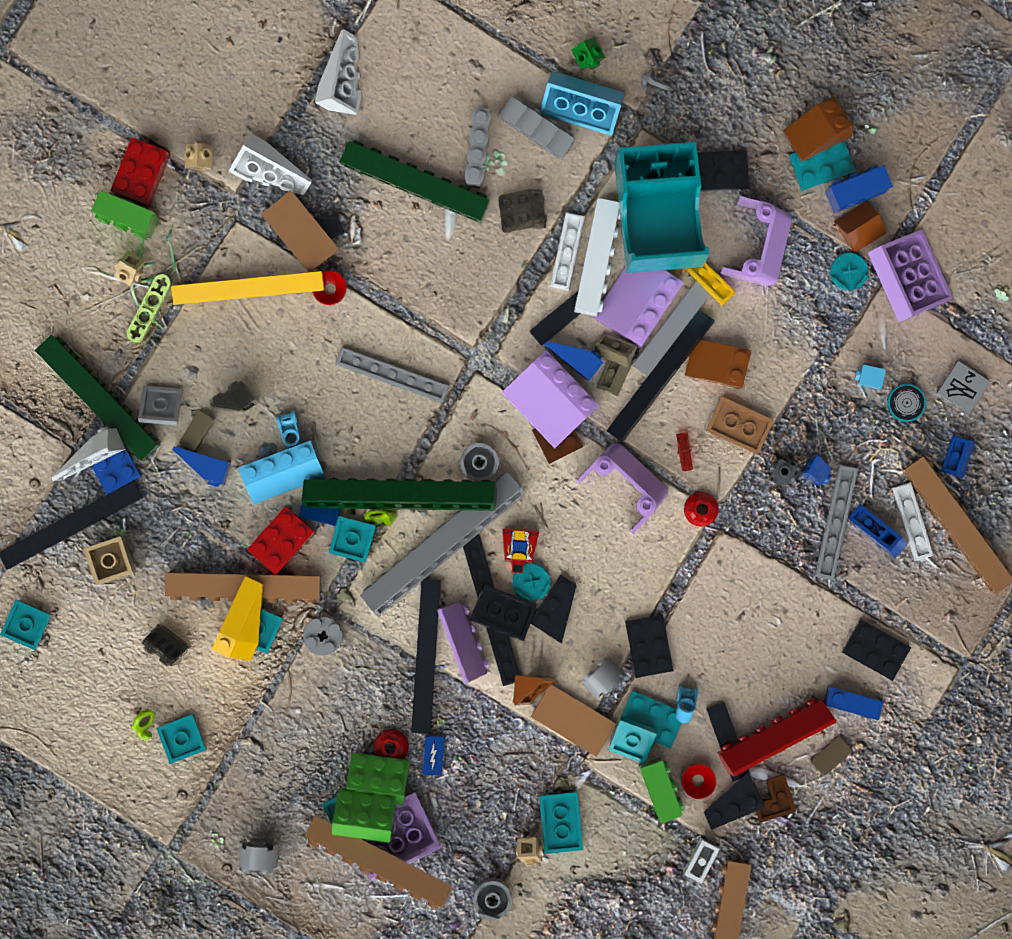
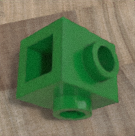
(588, 54)

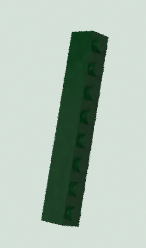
(415, 182)
(96, 397)

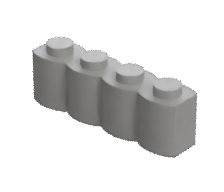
(535, 127)
(477, 151)

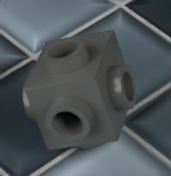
(778, 477)

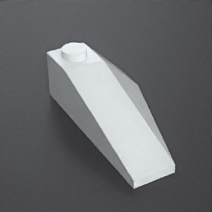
(339, 82)
(263, 163)
(96, 449)

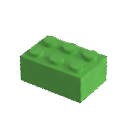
(124, 215)
(378, 775)
(661, 790)
(364, 815)

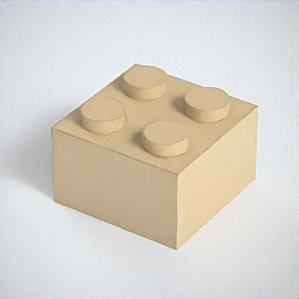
(110, 560)

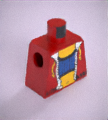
(519, 547)

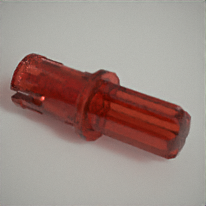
(684, 451)

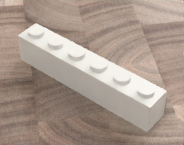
(597, 258)

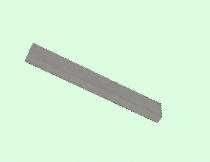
(671, 329)
(392, 375)
(836, 522)

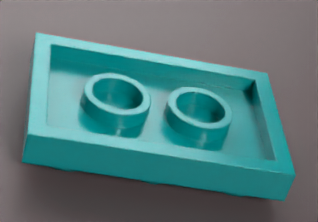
(822, 167)
(655, 715)
(561, 822)

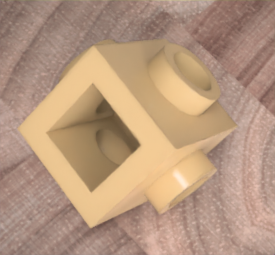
(198, 156)
(129, 268)
(526, 846)

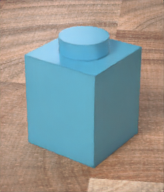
(870, 376)

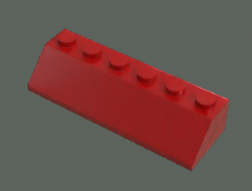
(775, 737)

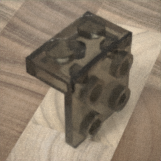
(522, 210)

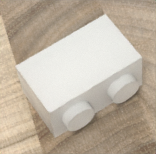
(701, 860)

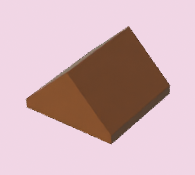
(861, 226)
(529, 687)

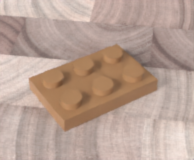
(739, 425)

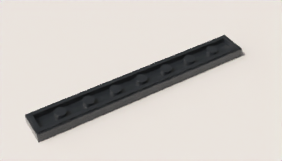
(660, 376)
(70, 525)
(500, 642)
(426, 656)

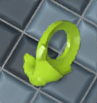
(387, 517)
(140, 727)

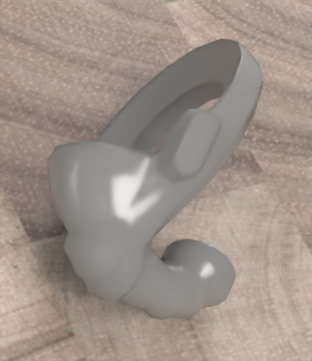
(651, 78)

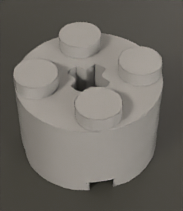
(470, 456)
(313, 640)
(604, 679)
(258, 855)
(499, 907)

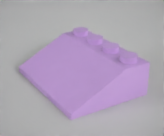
(910, 275)
(638, 303)
(550, 399)
(463, 642)
(411, 833)

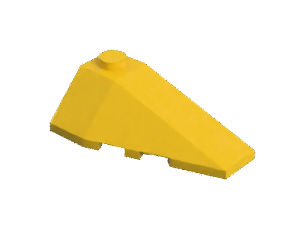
(240, 629)

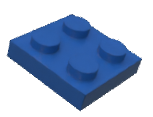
(116, 471)

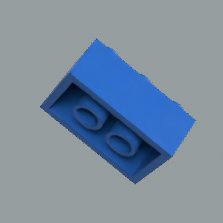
(858, 188)

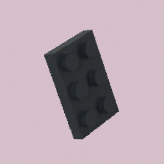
(723, 170)
(503, 612)
(649, 646)
(876, 649)

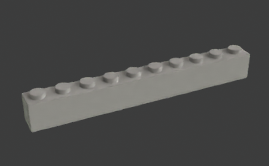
(438, 548)

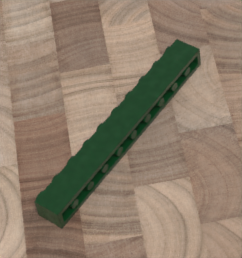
(399, 494)

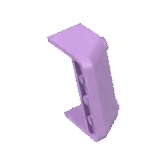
(767, 269)
(637, 474)

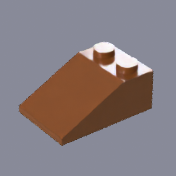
(819, 129)
(718, 364)

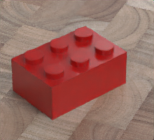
(140, 172)
(281, 540)

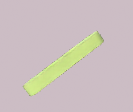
(146, 307)

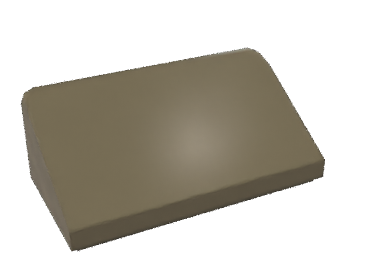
(615, 349)
(613, 377)
(197, 431)
(831, 756)

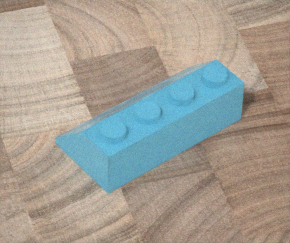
(581, 103)
(281, 472)

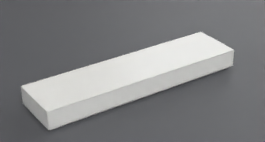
(567, 251)
(912, 521)

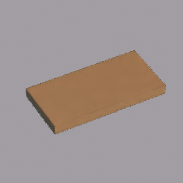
(300, 231)
(573, 720)

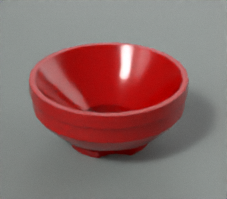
(336, 279)
(693, 516)
(394, 736)
(708, 785)

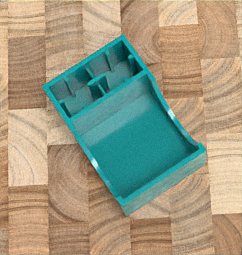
(660, 207)

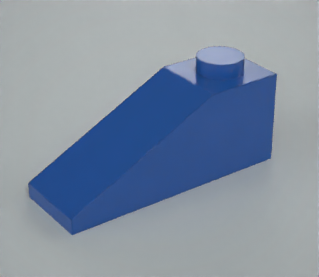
(580, 360)
(207, 467)
(817, 471)
(878, 531)
(853, 703)

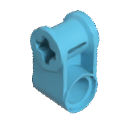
(289, 427)
(686, 700)

